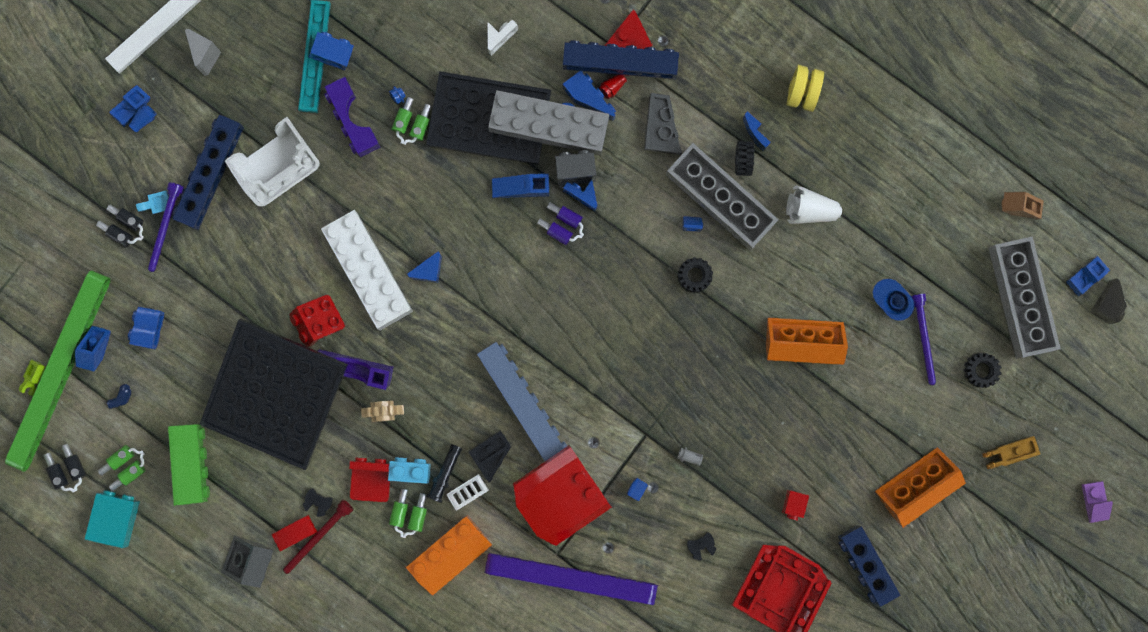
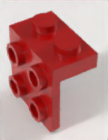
(316, 320)
(369, 480)

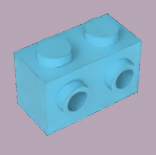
(405, 471)

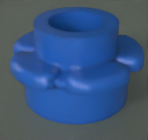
(397, 95)

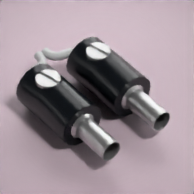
(127, 219)
(73, 466)

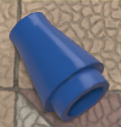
(142, 117)

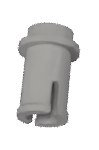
(689, 456)

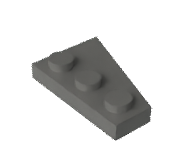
(660, 126)

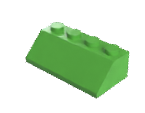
(188, 464)

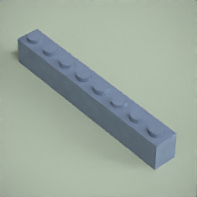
(520, 401)

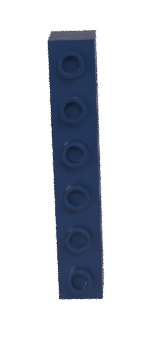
(210, 183)

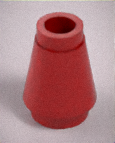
(612, 86)

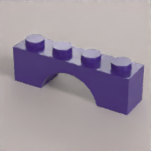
(342, 96)
(369, 372)

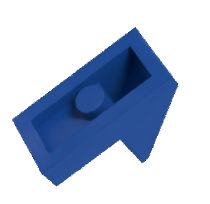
(587, 197)

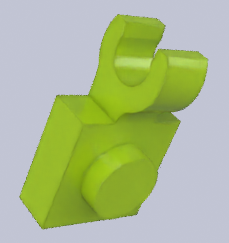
(32, 376)

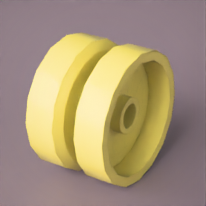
(805, 87)

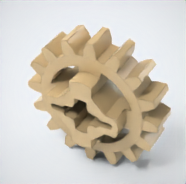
(382, 411)

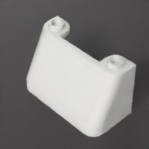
(274, 166)

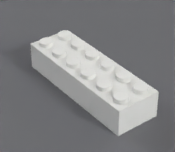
(367, 270)

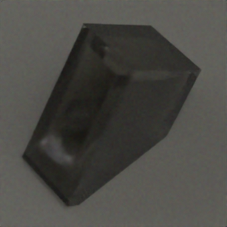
(1111, 303)

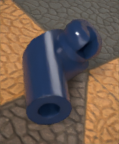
(122, 397)

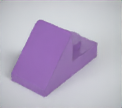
(1096, 502)

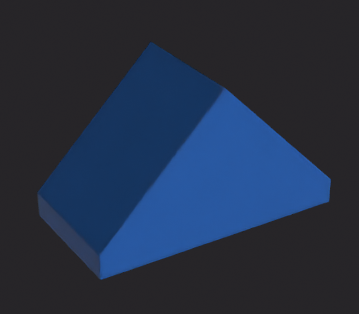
(428, 270)

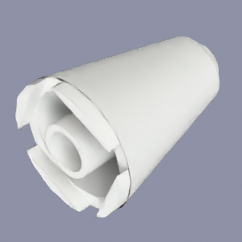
(811, 207)

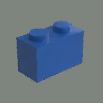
(331, 50)

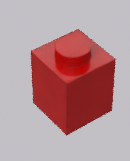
(795, 505)

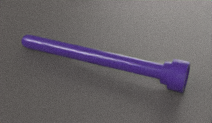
(174, 191)
(919, 301)

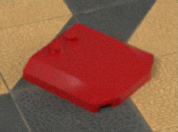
(559, 497)
(782, 590)

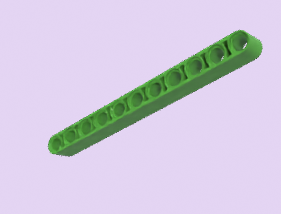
(57, 371)

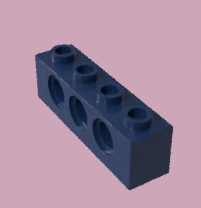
(887, 590)

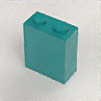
(112, 519)

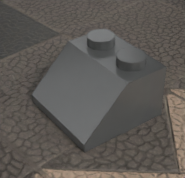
(247, 562)

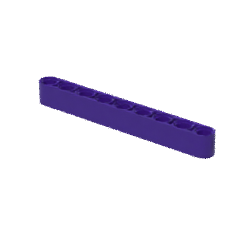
(571, 579)

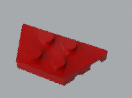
(630, 33)

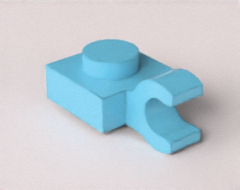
(156, 202)

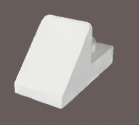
(497, 39)

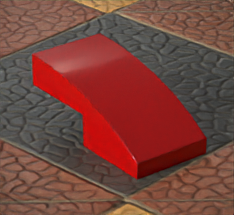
(294, 533)

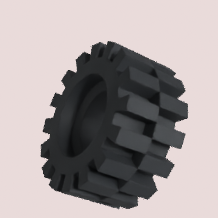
(744, 158)
(695, 286)
(994, 370)

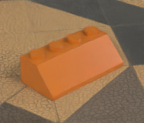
(806, 341)
(920, 487)
(449, 555)

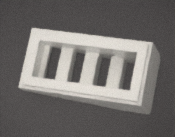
(481, 484)

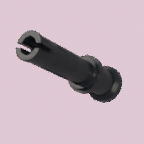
(441, 482)

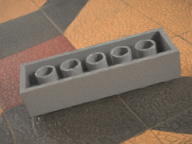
(548, 122)
(721, 196)
(1024, 297)

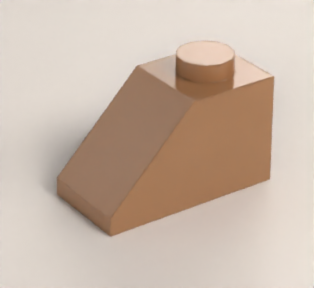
(1022, 205)

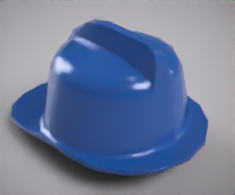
(893, 299)

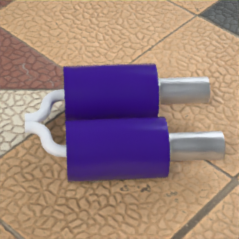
(566, 216)

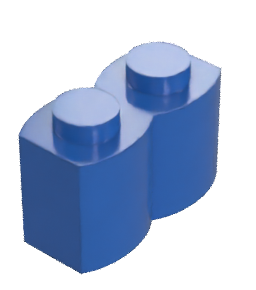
(146, 328)

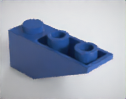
(585, 95)
(521, 186)

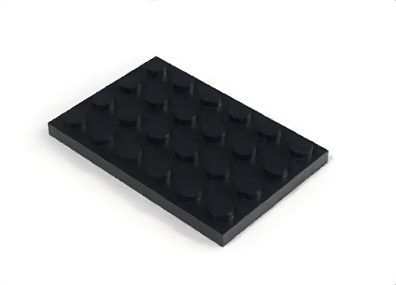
(463, 117)

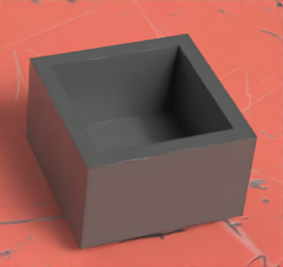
(575, 168)

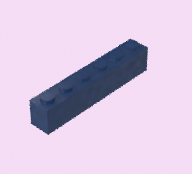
(620, 60)

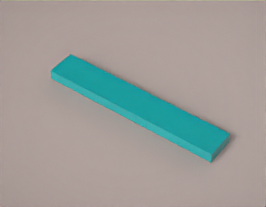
(312, 68)

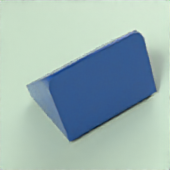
(692, 224)
(637, 489)

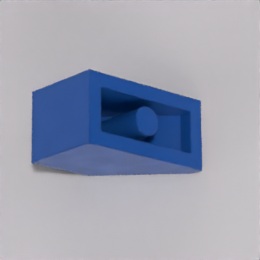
(92, 348)

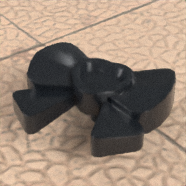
(318, 500)
(695, 545)

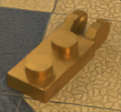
(1013, 452)

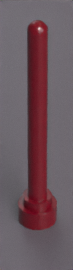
(343, 509)

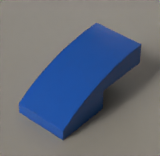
(126, 109)
(752, 126)
(1087, 276)

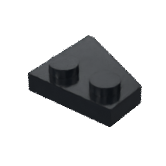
(490, 454)

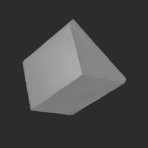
(203, 52)

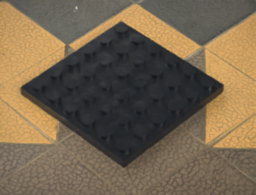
(273, 394)

